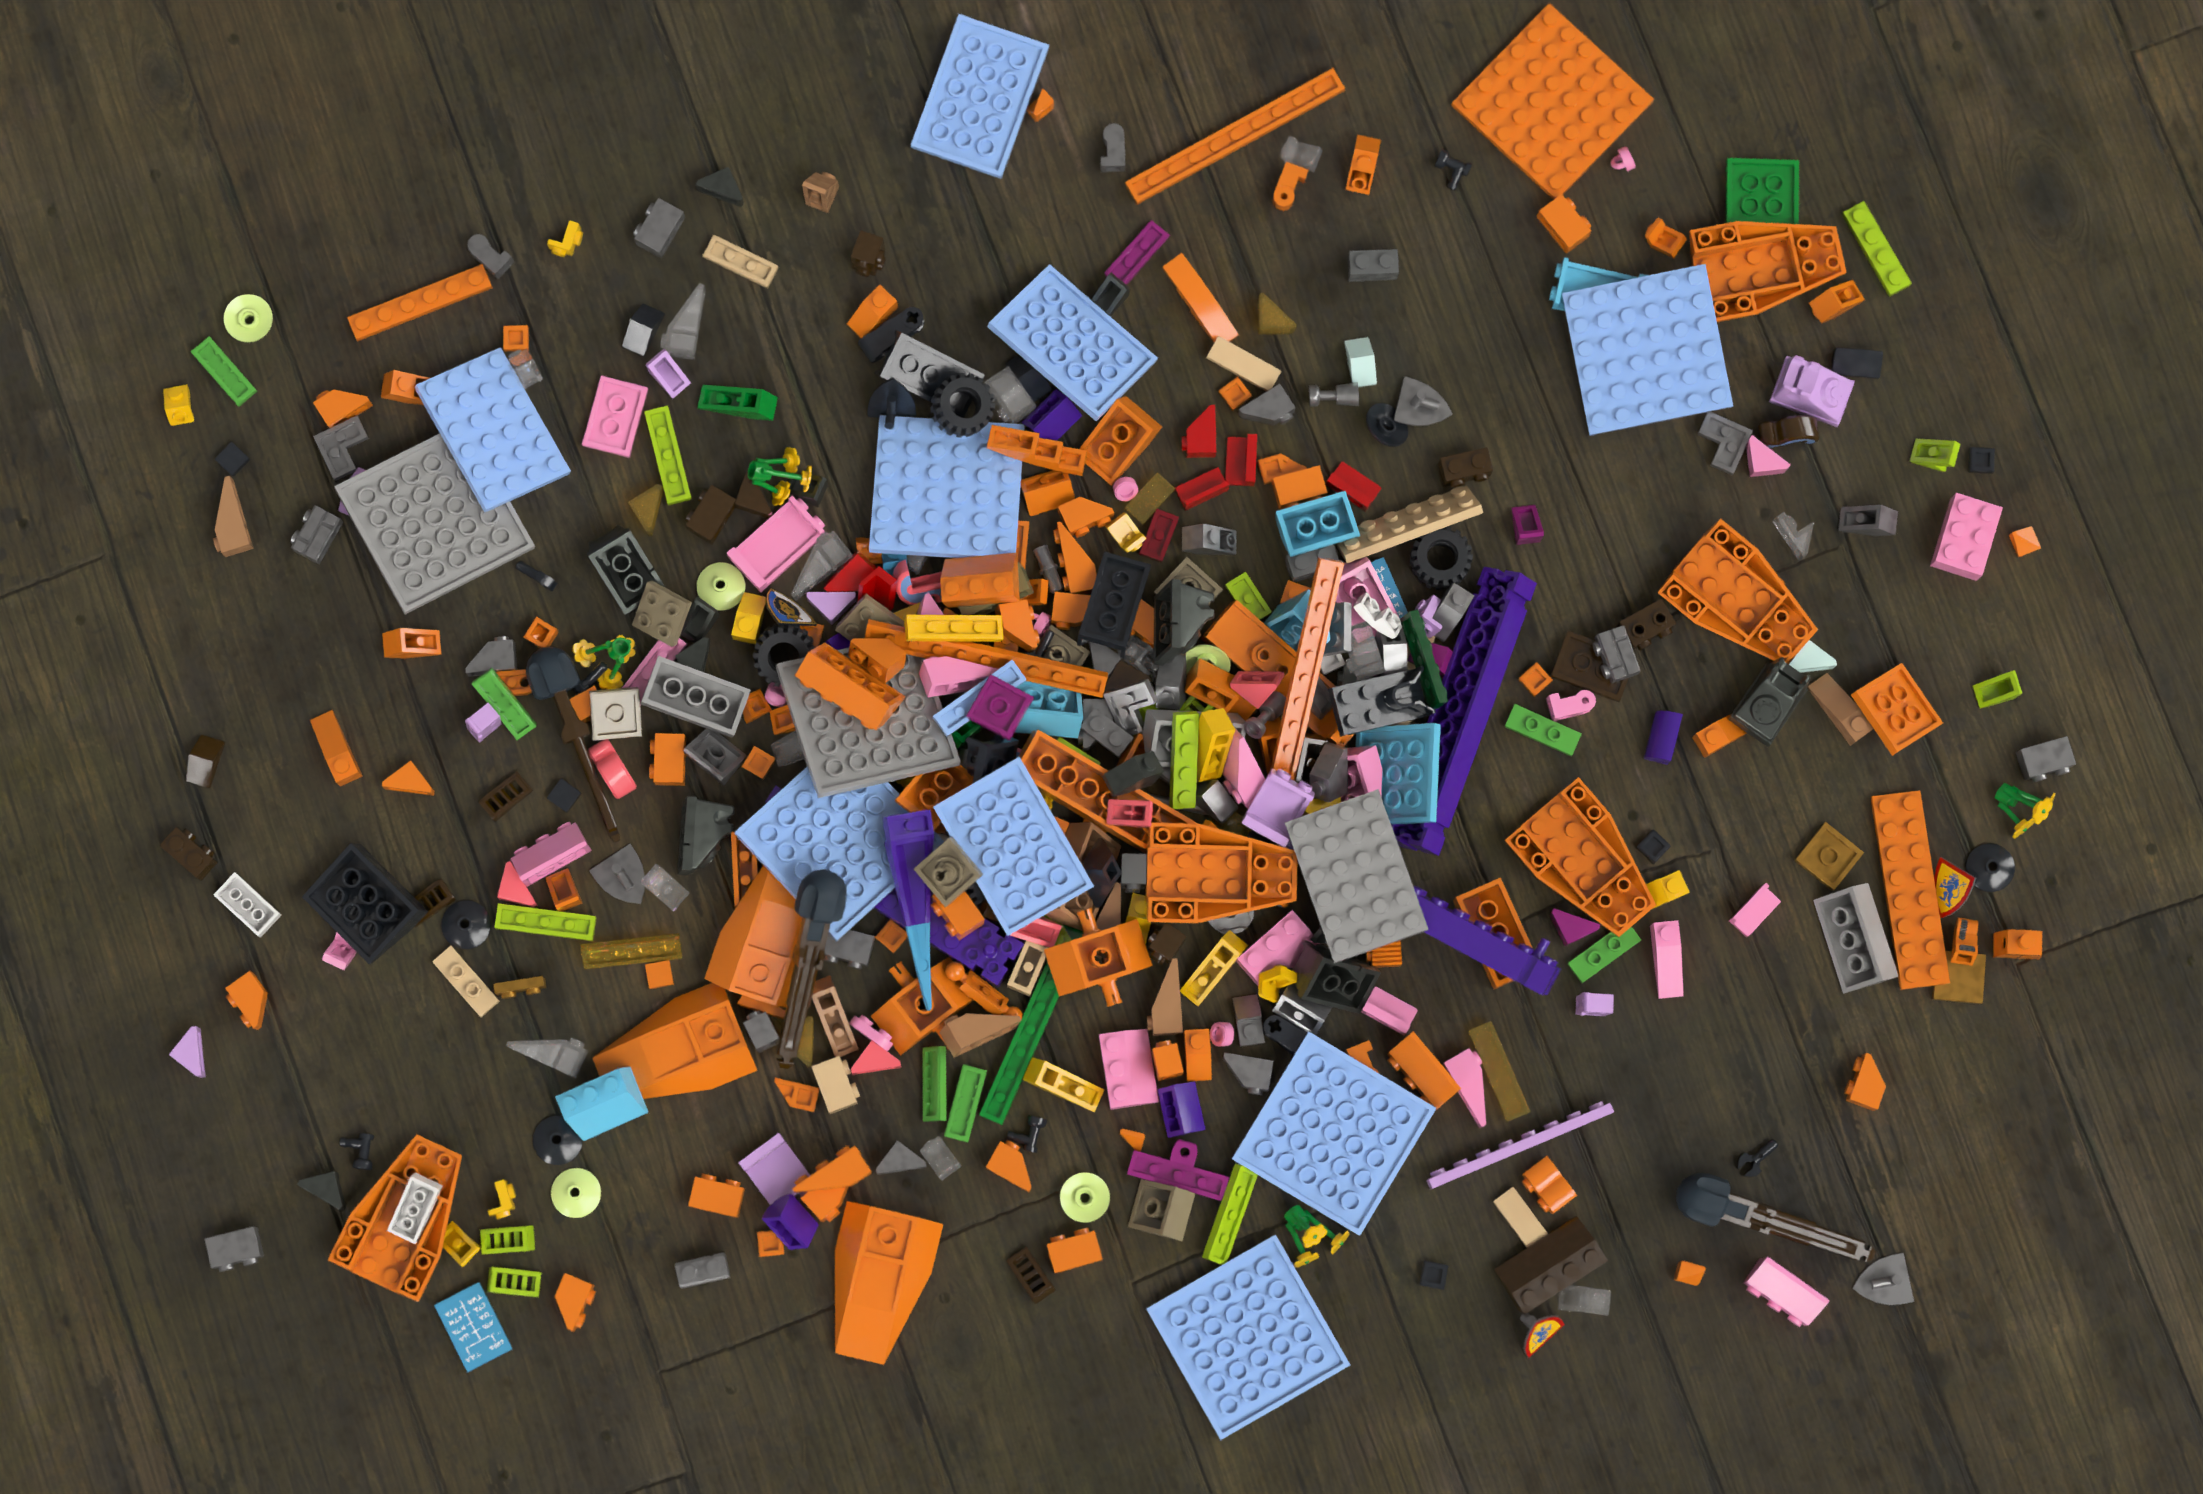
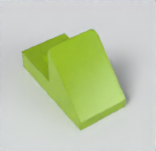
(1935, 453)

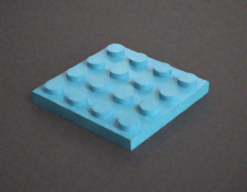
(1408, 769)

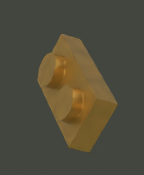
(510, 988)

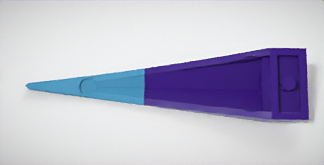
(907, 845)

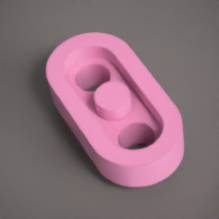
(864, 1025)

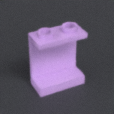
(774, 1169)

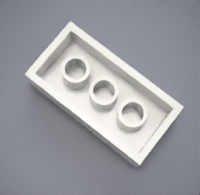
(247, 904)
(414, 1208)

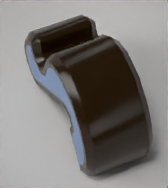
(1789, 431)

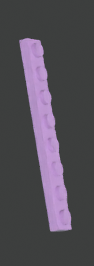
(1509, 1148)

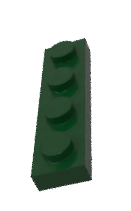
(1422, 655)

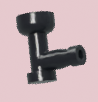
(1459, 168)
(1029, 1140)
(363, 1144)

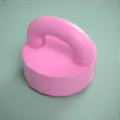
(1627, 160)
(1125, 489)
(1042, 623)
(775, 695)
(1222, 1034)

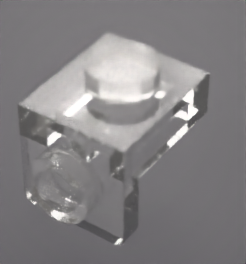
(1301, 154)
(940, 1158)

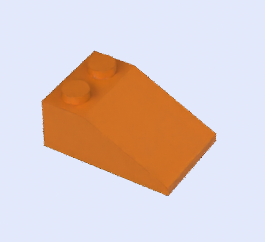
(1119, 439)
(932, 788)
(825, 1202)

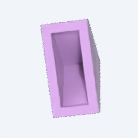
(667, 373)
(831, 604)
(190, 1052)

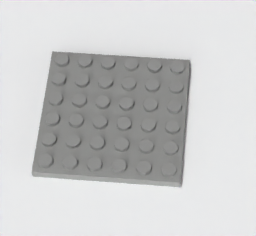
(429, 524)
(848, 755)

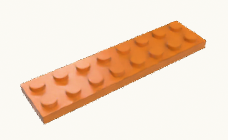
(1910, 890)

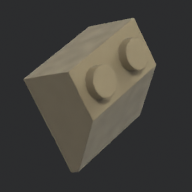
(1161, 1210)

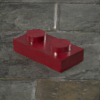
(1159, 535)

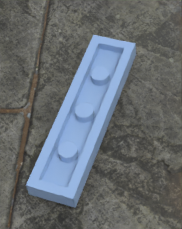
(954, 715)

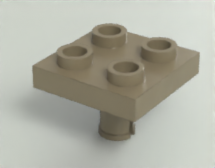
(1193, 576)
(661, 613)
(856, 620)
(1065, 649)
(948, 871)

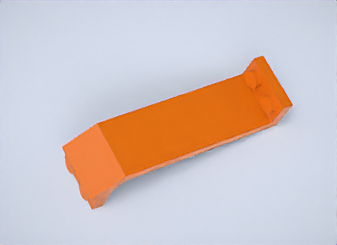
(1238, 632)

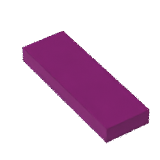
(1138, 252)

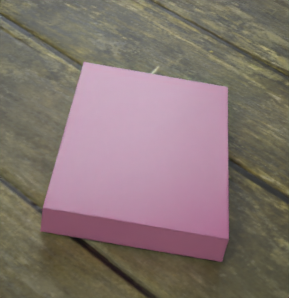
(615, 416)

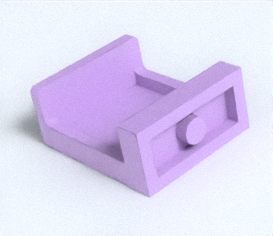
(1276, 803)

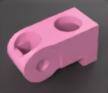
(1570, 706)

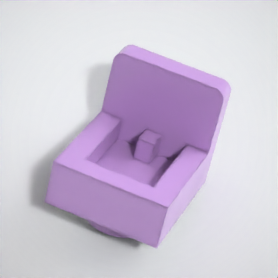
(1427, 610)

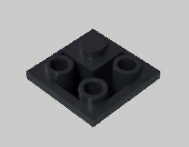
(1102, 871)

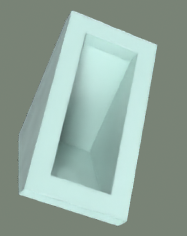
(1361, 361)
(1812, 658)

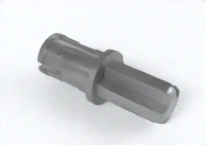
(1048, 568)

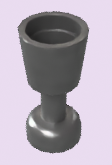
(1344, 395)
(1269, 711)

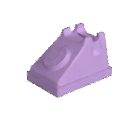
(1812, 390)

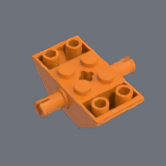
(1074, 961)
(902, 1015)

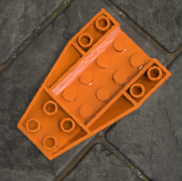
(1764, 263)
(1738, 595)
(1584, 858)
(1213, 873)
(758, 943)
(683, 1046)
(382, 1256)
(879, 1277)

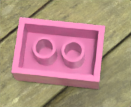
(1966, 536)

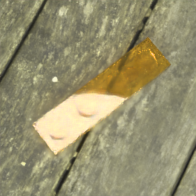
(631, 951)
(1499, 1071)

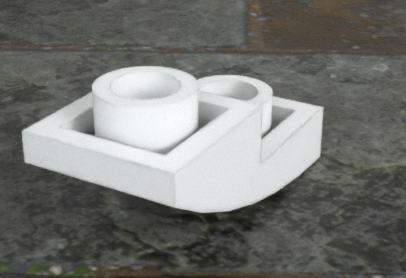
(1383, 621)

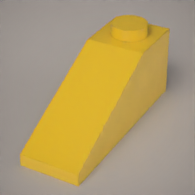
(1213, 743)
(1213, 967)
(1063, 1084)

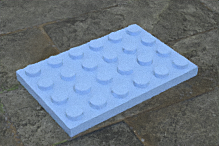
(980, 96)
(1072, 342)
(492, 430)
(1015, 845)

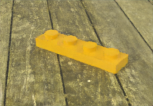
(954, 628)

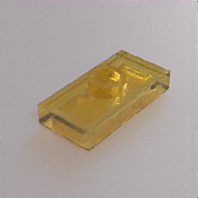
(1150, 498)

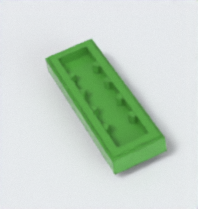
(224, 371)
(504, 703)
(1543, 730)
(1602, 954)
(934, 1083)
(965, 1103)

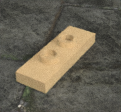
(466, 981)

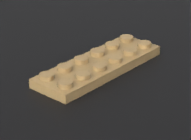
(1411, 523)

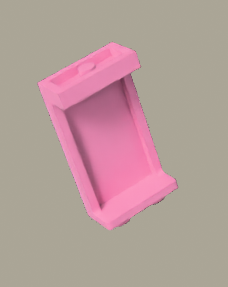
(777, 543)

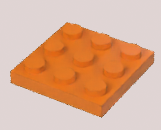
(1896, 709)

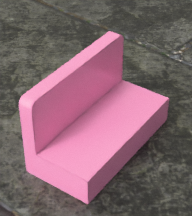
(1755, 910)
(1389, 1010)

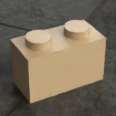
(1027, 968)
(835, 1084)

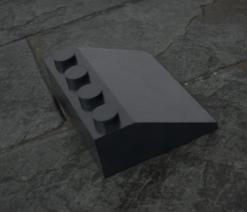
(364, 903)

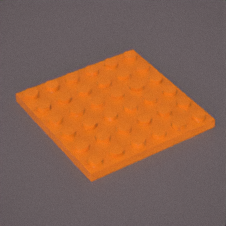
(1552, 102)

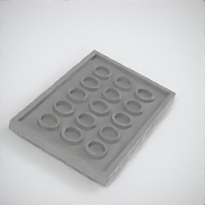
(1356, 876)

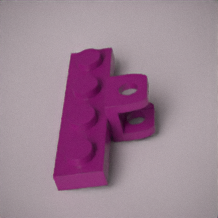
(1179, 1171)

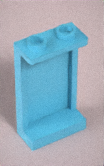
(1578, 276)

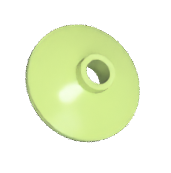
(242, 308)
(722, 598)
(1208, 653)
(1089, 1184)
(589, 1192)

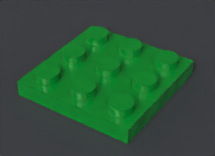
(1762, 190)

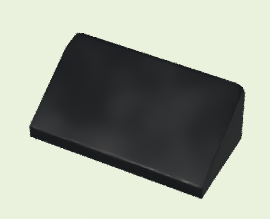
(1857, 362)

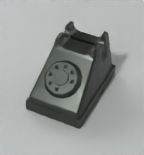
(622, 566)
(1178, 619)
(1770, 701)
(702, 829)
(1333, 984)

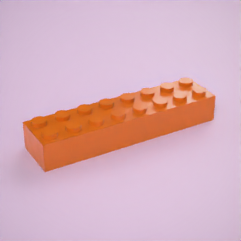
(1081, 788)

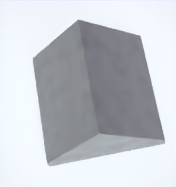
(715, 755)

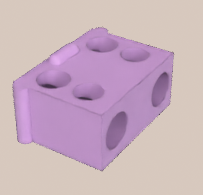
(483, 722)
(1594, 1004)

